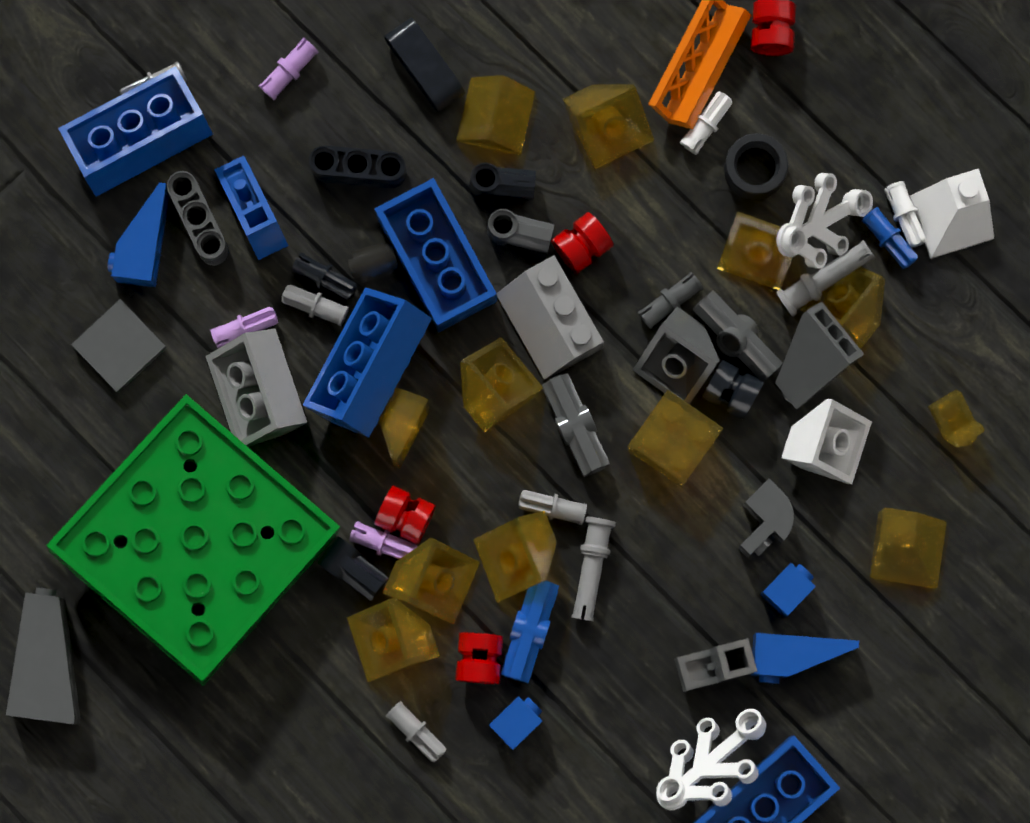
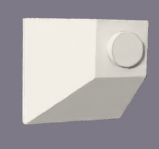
(954, 213)
(828, 441)

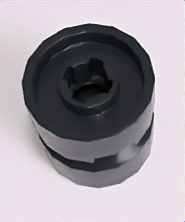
(737, 401)

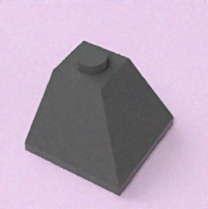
(678, 356)

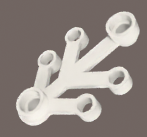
(794, 235)
(709, 764)

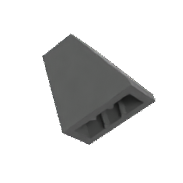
(815, 356)

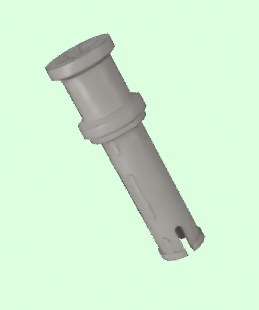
(812, 285)
(594, 552)

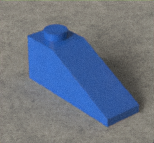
(251, 207)
(140, 246)
(786, 654)

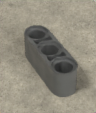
(193, 203)

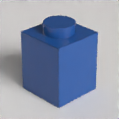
(789, 589)
(517, 721)

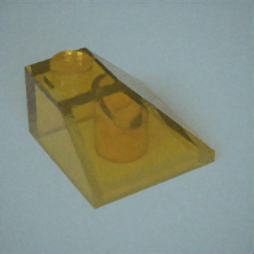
(608, 121)
(855, 303)
(495, 384)
(402, 422)
(908, 548)
(517, 554)
(432, 579)
(391, 639)

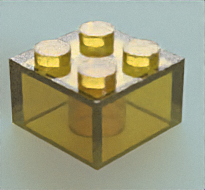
(674, 438)

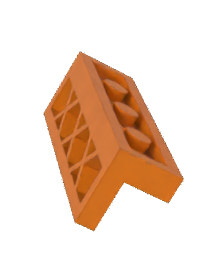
(702, 65)

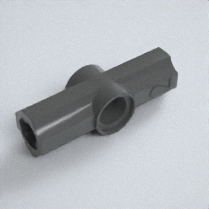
(737, 336)
(575, 424)

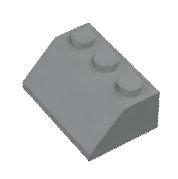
(550, 318)
(256, 387)

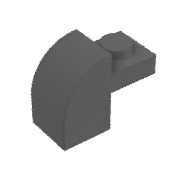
(773, 512)
(716, 665)

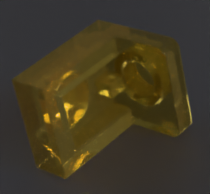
(955, 419)

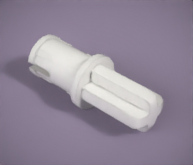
(706, 122)
(905, 213)

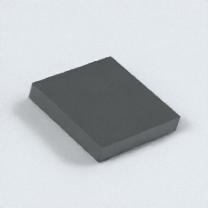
(119, 346)

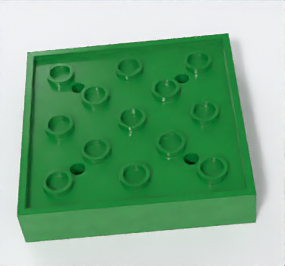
(193, 539)

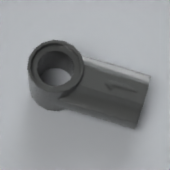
(524, 232)

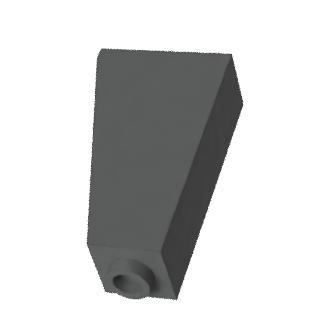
(43, 663)

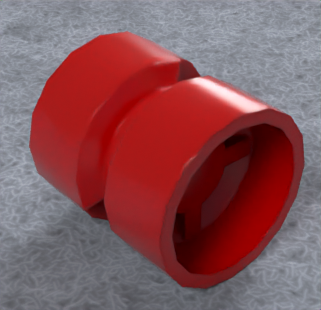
(773, 28)
(582, 243)
(405, 515)
(479, 670)

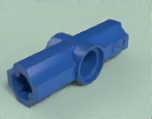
(529, 631)

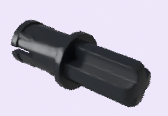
(324, 276)

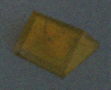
(496, 114)
(754, 253)

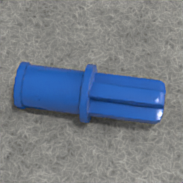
(890, 238)

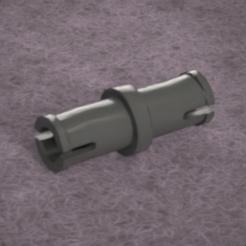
(670, 300)

